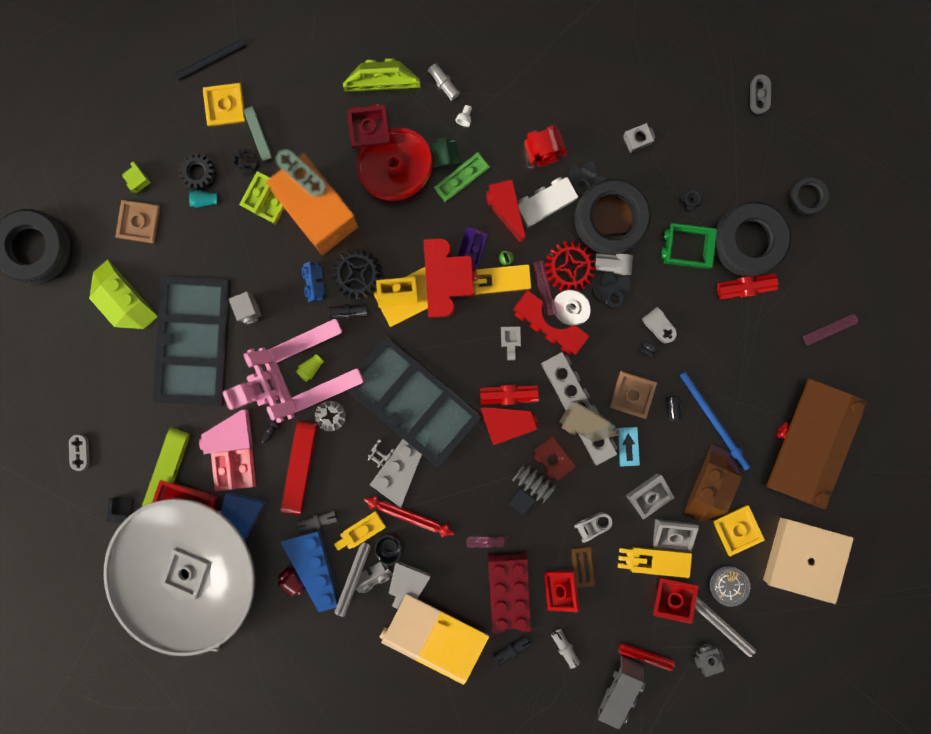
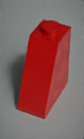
(508, 423)

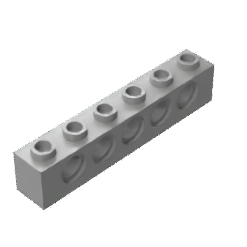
(551, 366)

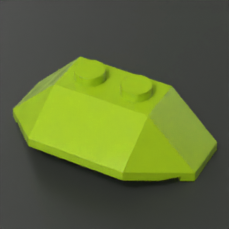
(381, 76)
(118, 299)

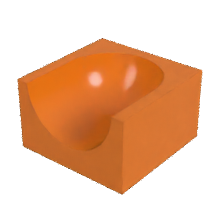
(321, 218)

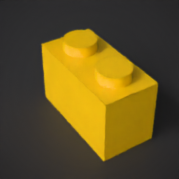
(396, 292)

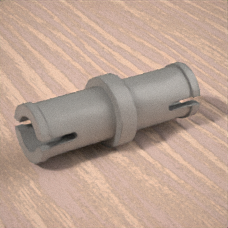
(443, 81)
(565, 648)

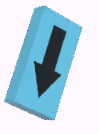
(628, 446)

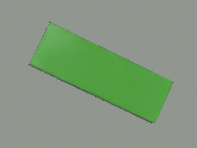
(461, 177)

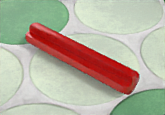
(646, 656)

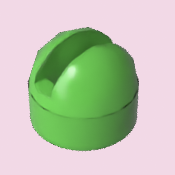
(501, 258)

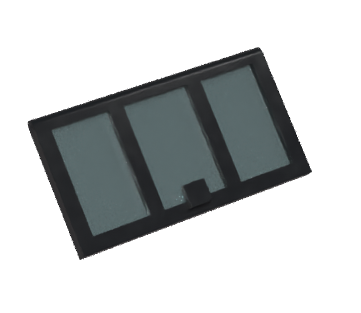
(191, 340)
(413, 402)

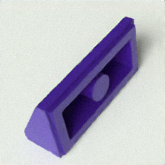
(473, 245)

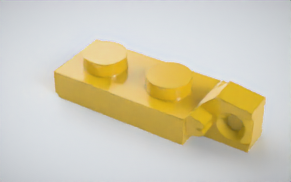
(361, 531)

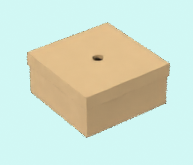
(808, 560)

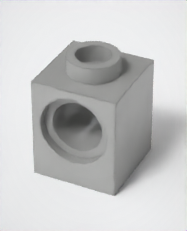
(631, 141)

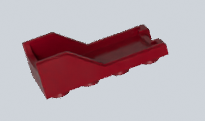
(509, 592)

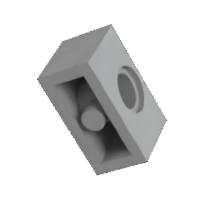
(245, 308)

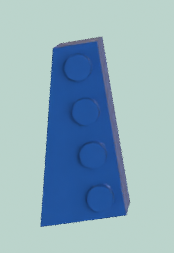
(242, 512)

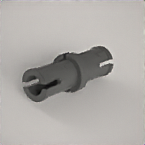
(317, 521)

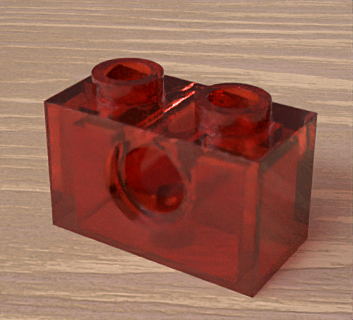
(563, 465)

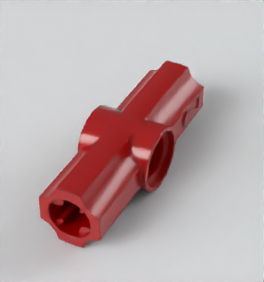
(747, 286)
(509, 394)

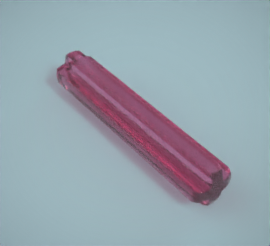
(544, 288)
(830, 329)

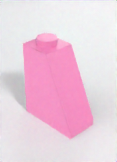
(228, 435)

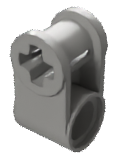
(657, 322)
(592, 526)

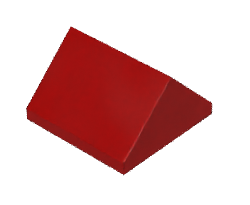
(561, 590)
(675, 600)

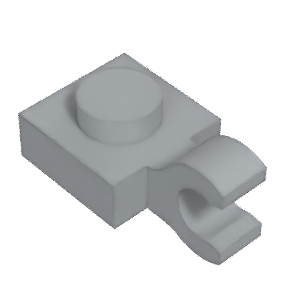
(510, 338)

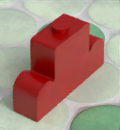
(446, 277)

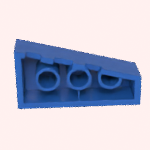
(313, 567)

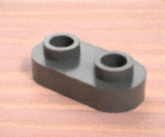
(760, 95)

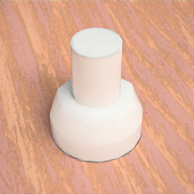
(464, 118)

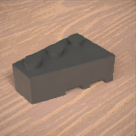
(622, 693)

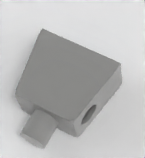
(407, 580)

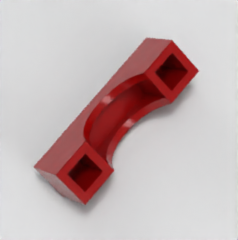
(531, 309)

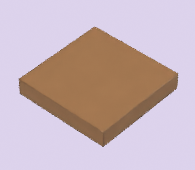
(138, 221)
(633, 395)

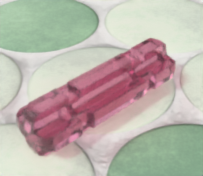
(485, 542)

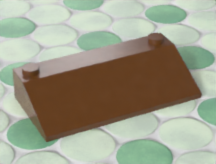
(816, 444)

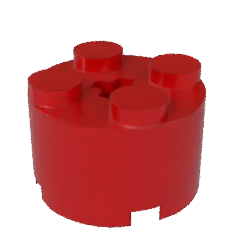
(545, 146)

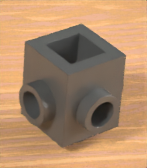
(709, 659)

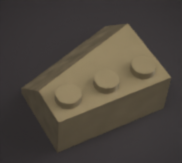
(587, 423)

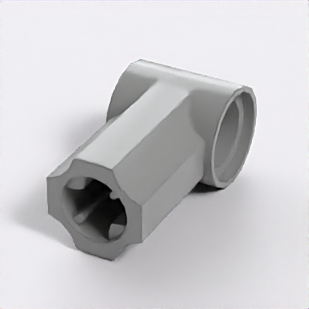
(619, 263)

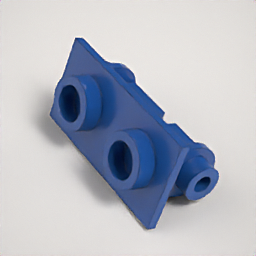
(313, 288)

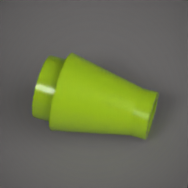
(309, 368)

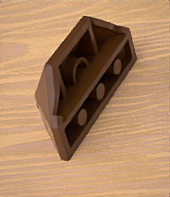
(714, 486)

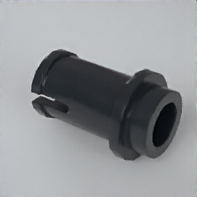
(674, 406)

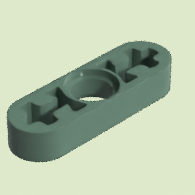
(257, 133)
(294, 159)

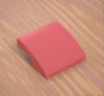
(233, 469)

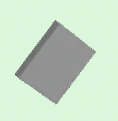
(650, 495)
(674, 535)

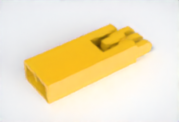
(503, 279)
(663, 561)

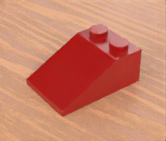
(505, 205)
(169, 490)

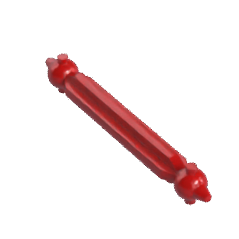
(409, 516)

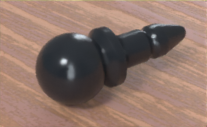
(273, 424)

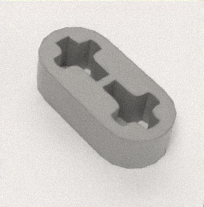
(74, 452)

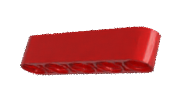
(299, 468)

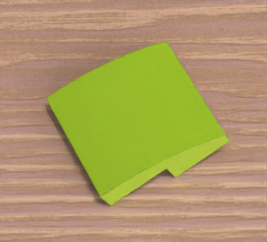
(261, 199)

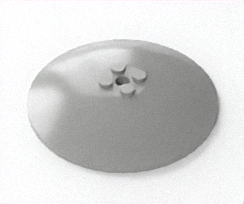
(153, 596)

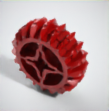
(568, 257)

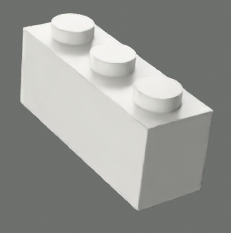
(546, 201)

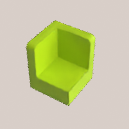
(136, 178)

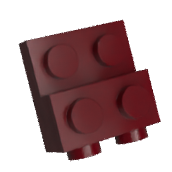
(368, 126)

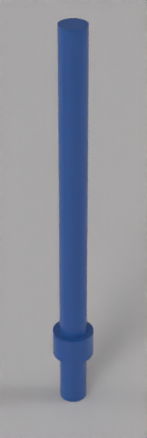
(736, 452)

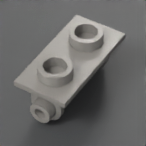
(379, 575)

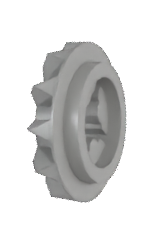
(334, 407)

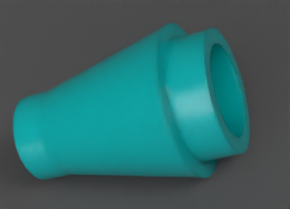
(202, 198)

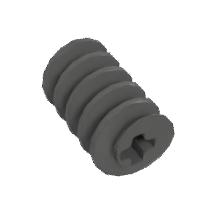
(534, 482)

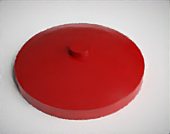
(395, 168)

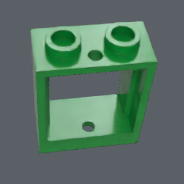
(709, 245)

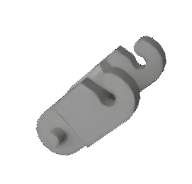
(385, 457)

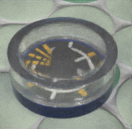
(729, 586)

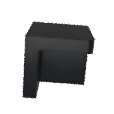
(119, 509)

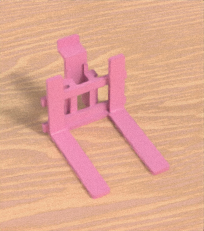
(289, 405)

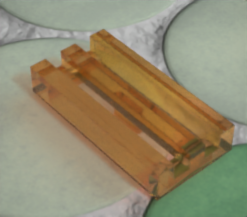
(590, 566)

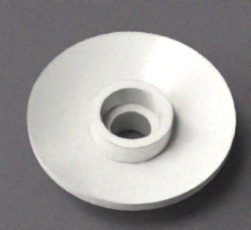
(567, 313)

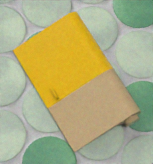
(434, 639)

